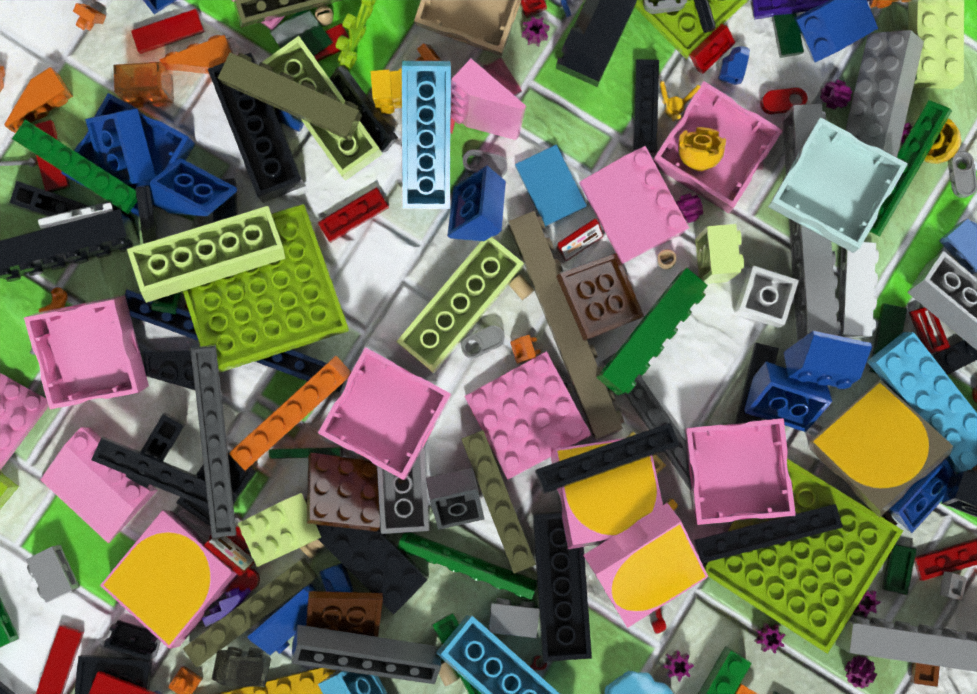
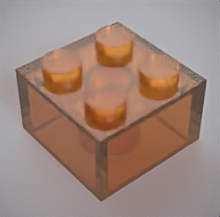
(143, 84)

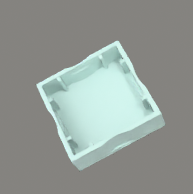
(837, 185)

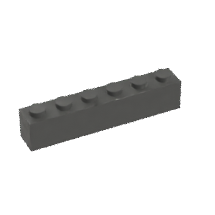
(365, 654)

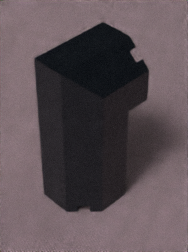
(594, 38)

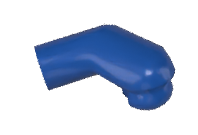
(290, 121)

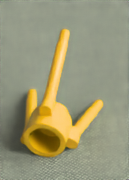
(675, 105)

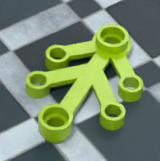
(356, 32)

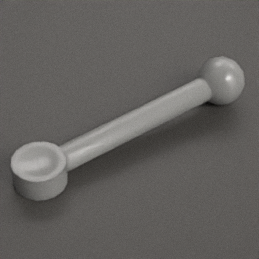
(31, 162)

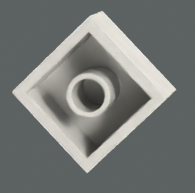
(766, 296)

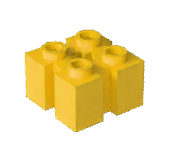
(387, 90)

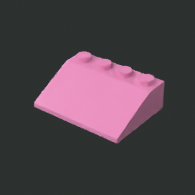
(485, 103)
(634, 205)
(92, 490)

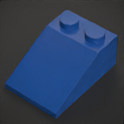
(835, 26)
(189, 190)

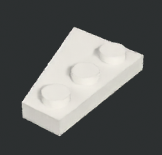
(74, 215)

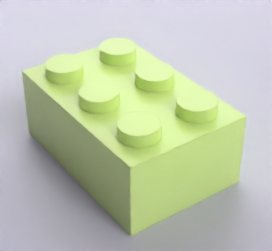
(719, 253)
(278, 530)

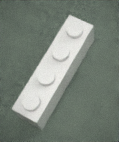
(857, 291)

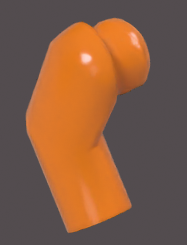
(59, 300)

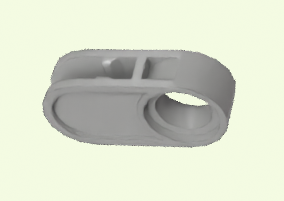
(494, 161)
(963, 180)
(487, 339)

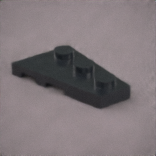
(170, 367)

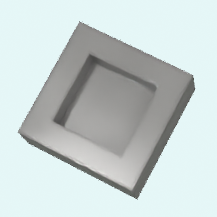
(953, 586)

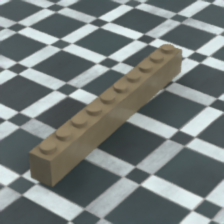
(575, 352)

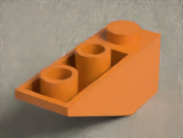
(199, 57)
(39, 97)

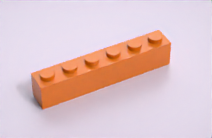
(290, 412)

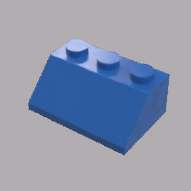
(121, 146)
(477, 206)
(827, 359)
(779, 397)
(922, 497)
(282, 625)

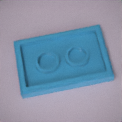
(550, 185)

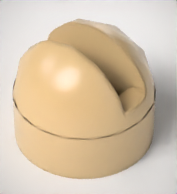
(325, 18)
(666, 255)

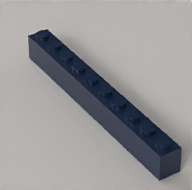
(181, 323)

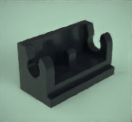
(132, 640)

